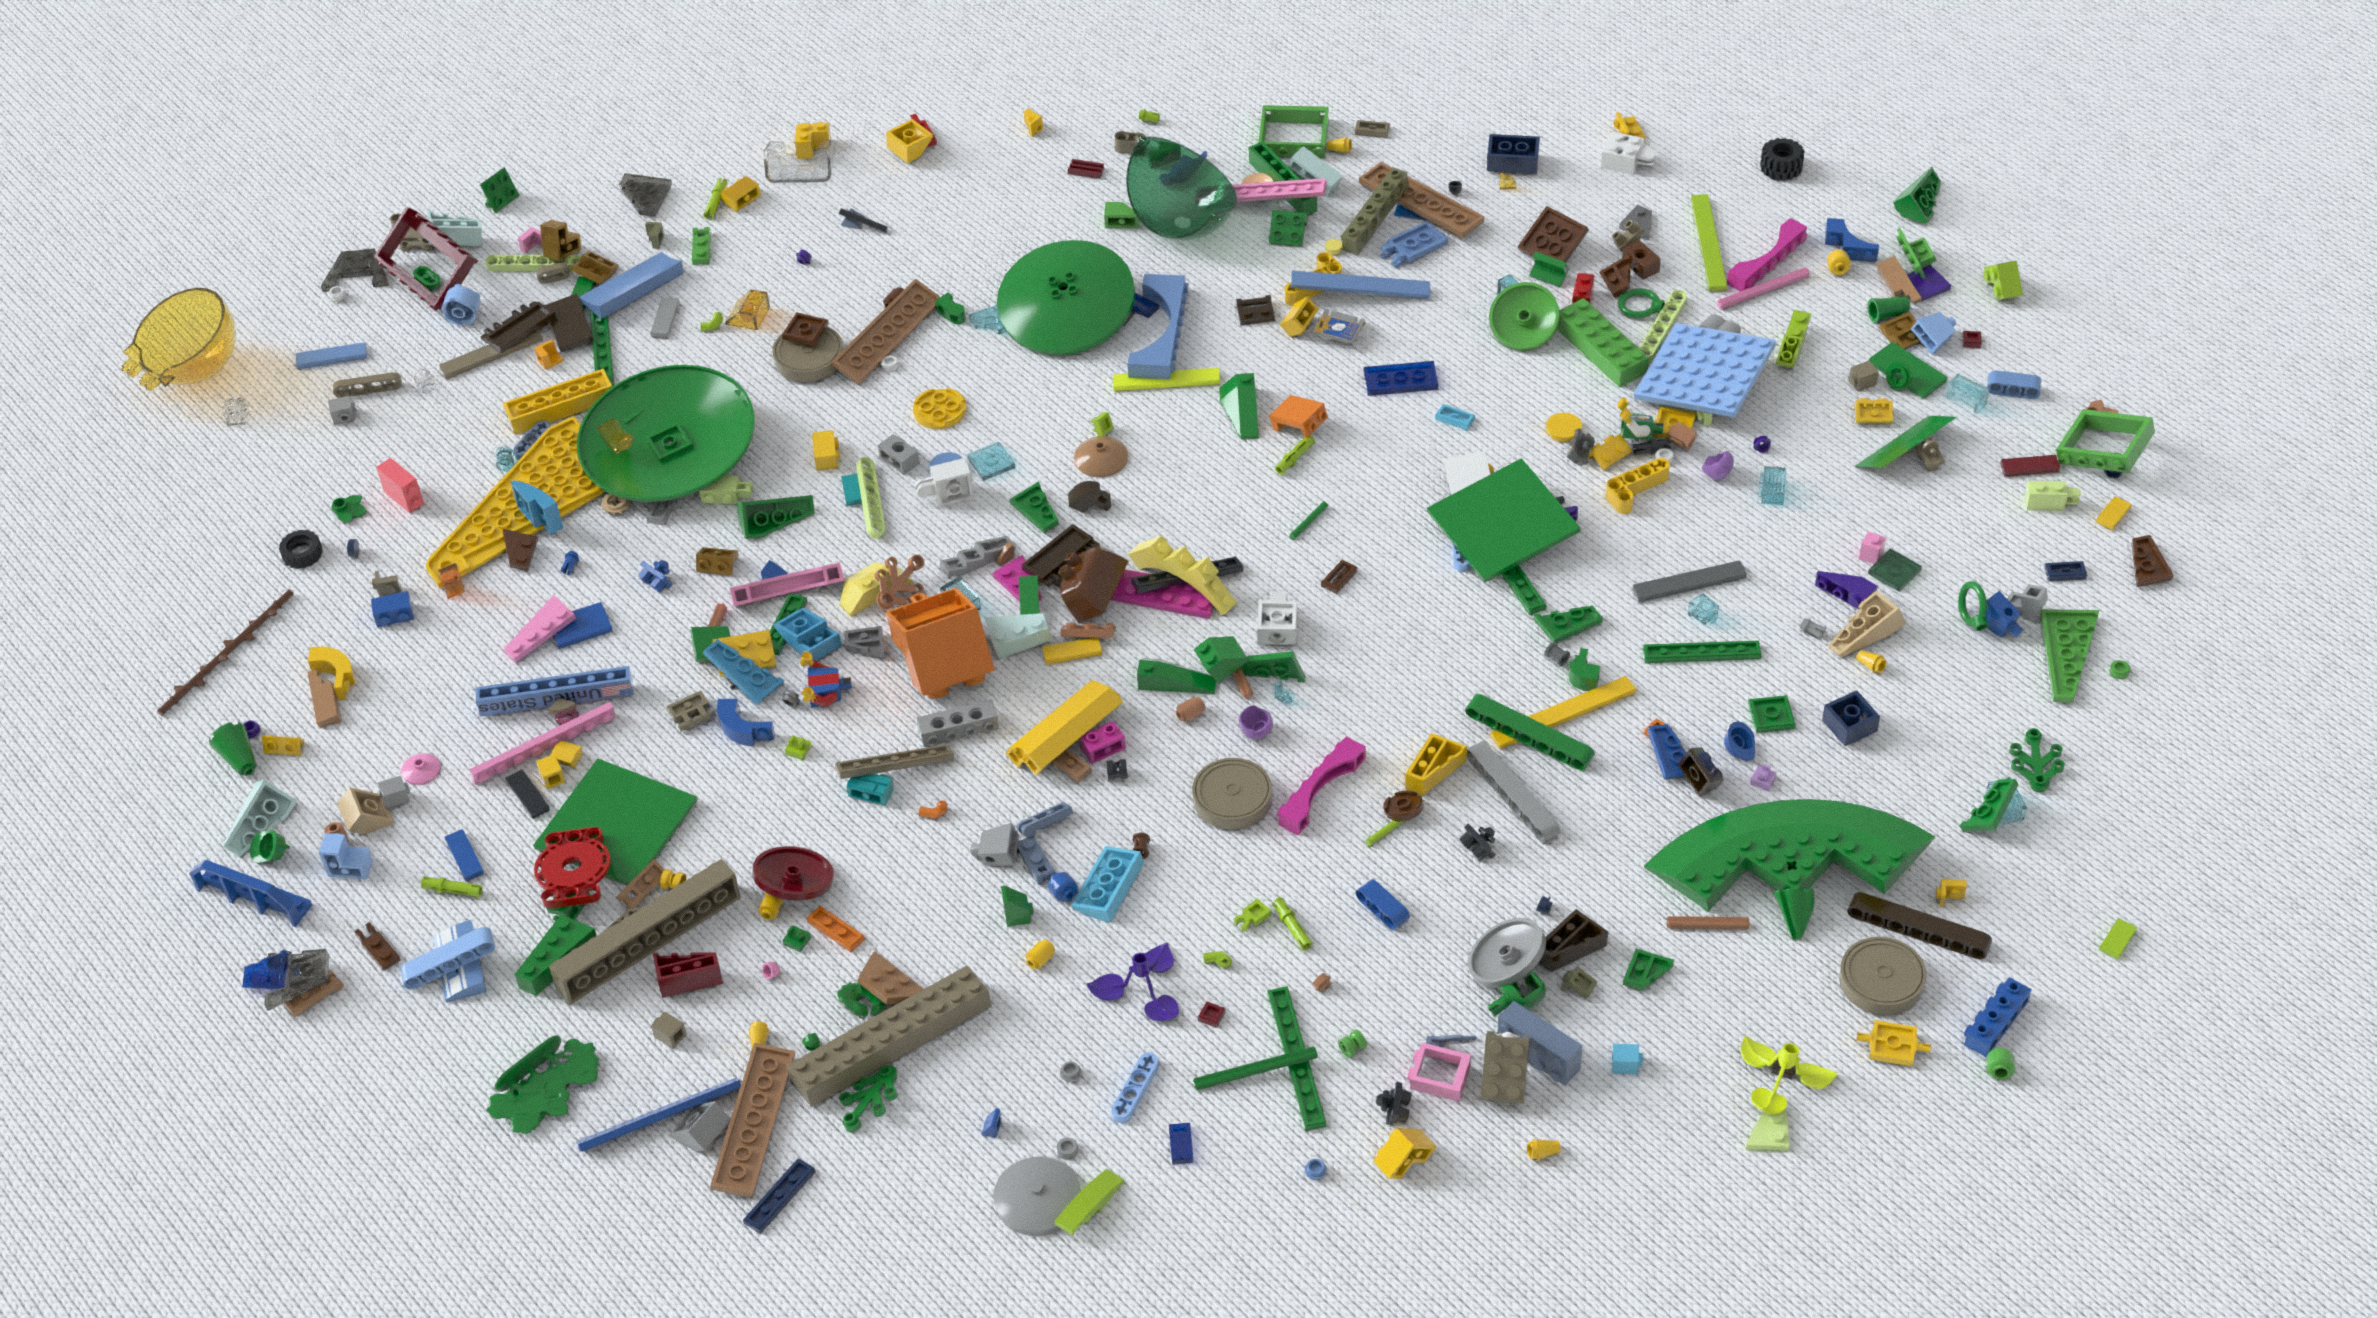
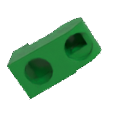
(949, 309)

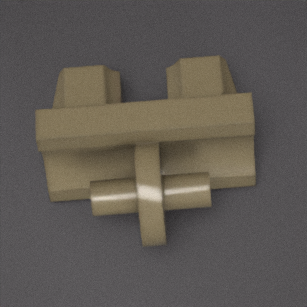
(1630, 236)
(1930, 454)

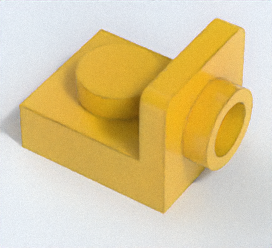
(1033, 121)
(1950, 889)

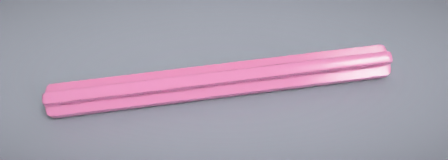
(1763, 288)

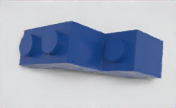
(1858, 250)

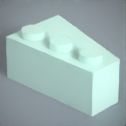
(1309, 166)
(1017, 633)

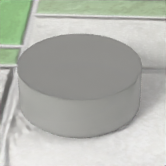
(1067, 1148)

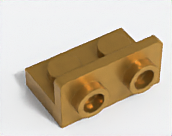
(716, 560)

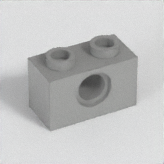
(898, 454)

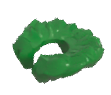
(852, 993)

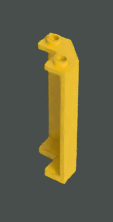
(1064, 726)

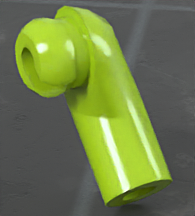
(714, 323)
(1219, 958)

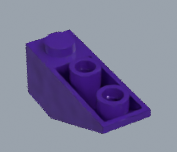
(1845, 587)

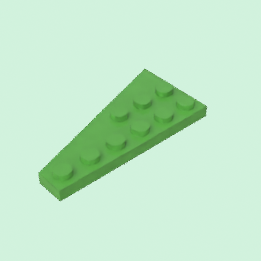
(2066, 644)

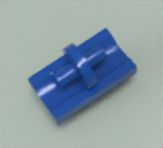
(658, 572)

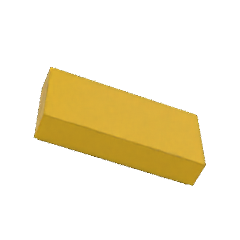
(2113, 513)

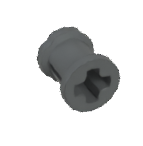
(1557, 653)

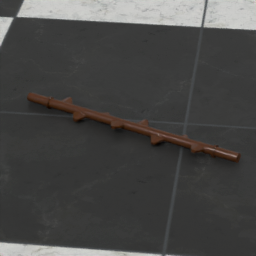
(230, 645)

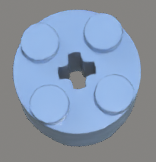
(461, 305)

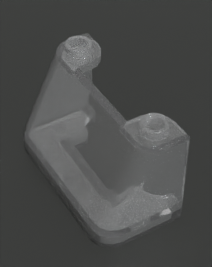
(788, 169)

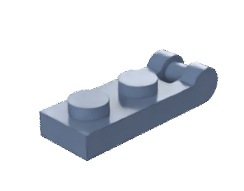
(1044, 819)
(1035, 859)

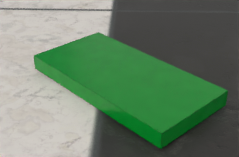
(1924, 377)

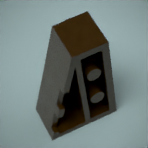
(1572, 940)

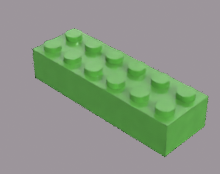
(1602, 343)

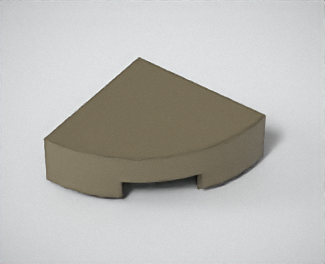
(561, 705)

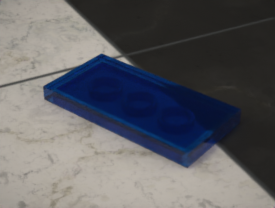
(1400, 378)

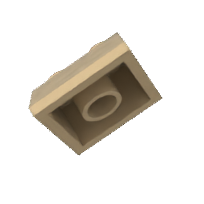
(363, 811)

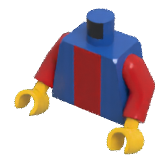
(823, 683)

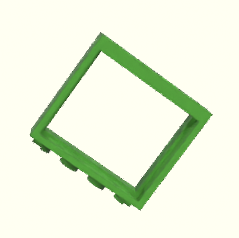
(1295, 114)
(2106, 421)

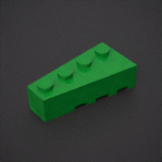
(559, 941)

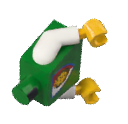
(1637, 425)

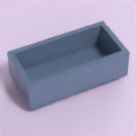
(1548, 1046)

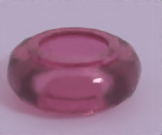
(559, 718)

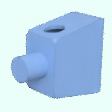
(1934, 330)

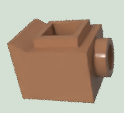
(1682, 436)

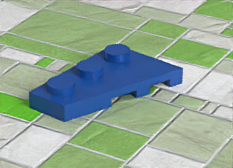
(1667, 750)

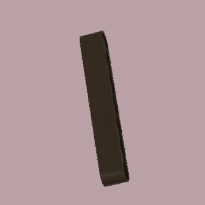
(1919, 925)

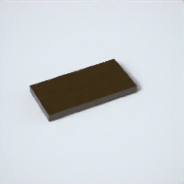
(570, 323)

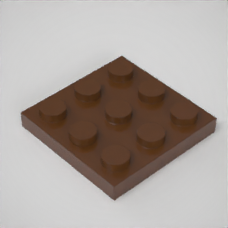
(1553, 235)

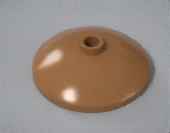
(1101, 456)

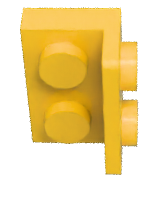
(1628, 126)
(1873, 410)

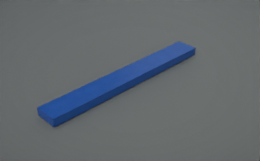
(658, 1114)

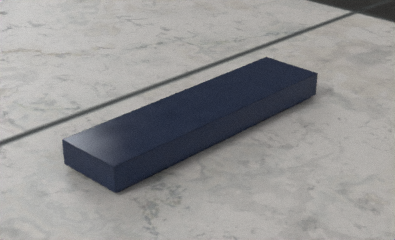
(779, 1196)

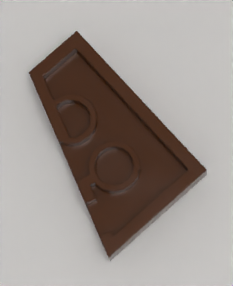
(2148, 562)

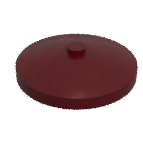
(792, 873)

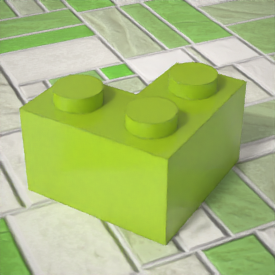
(2005, 279)

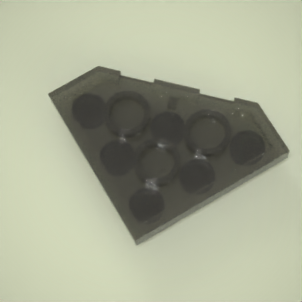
(645, 192)

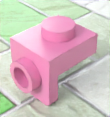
(530, 239)

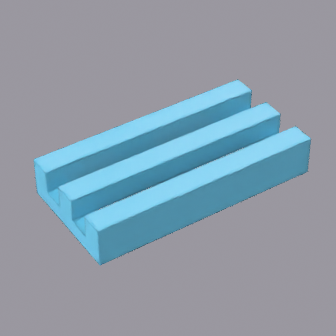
(1454, 417)

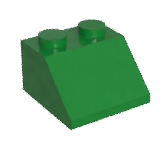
(1221, 656)

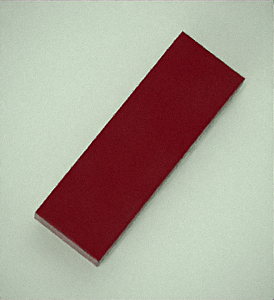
(2030, 465)

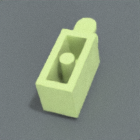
(726, 491)
(2050, 495)

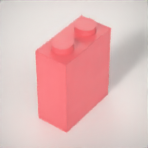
(400, 485)

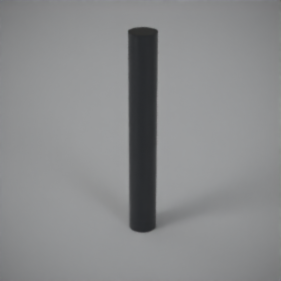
(863, 220)

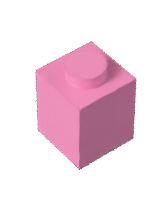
(1872, 547)

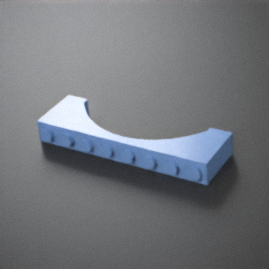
(1159, 357)

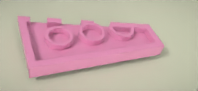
(540, 628)

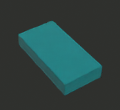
(851, 489)

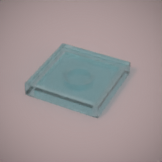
(991, 461)

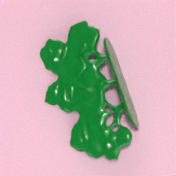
(542, 1090)

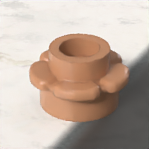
(1322, 982)

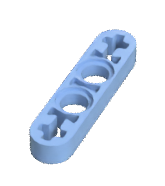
(1134, 1087)

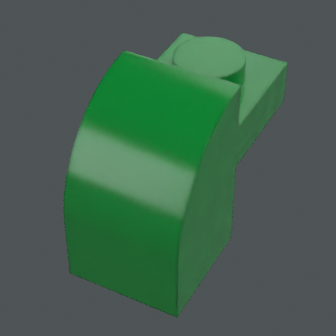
(1583, 675)

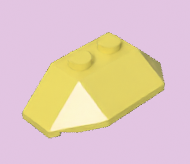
(862, 588)

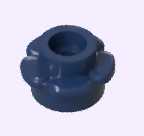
(1544, 905)

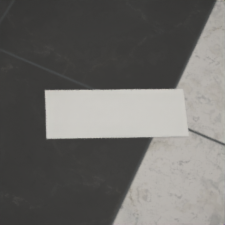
(1466, 470)

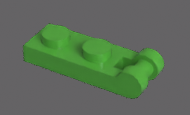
(701, 246)

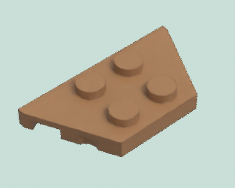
(887, 981)

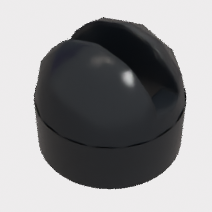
(1455, 187)

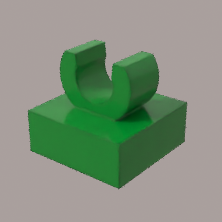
(796, 938)

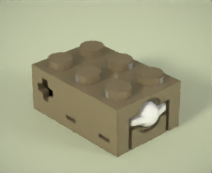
(1505, 1067)

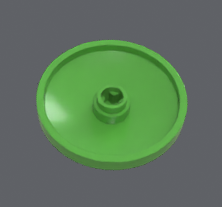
(1524, 316)

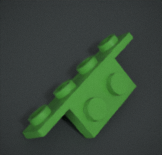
(1919, 252)

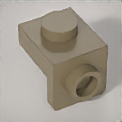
(386, 585)

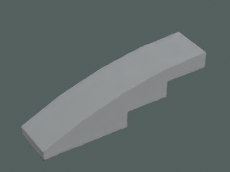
(974, 558)

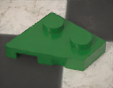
(1646, 969)

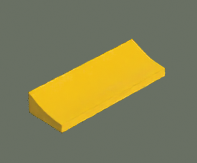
(556, 401)

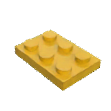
(754, 646)

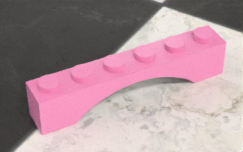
(786, 584)

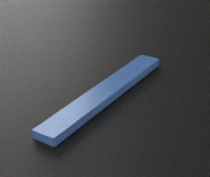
(1360, 284)

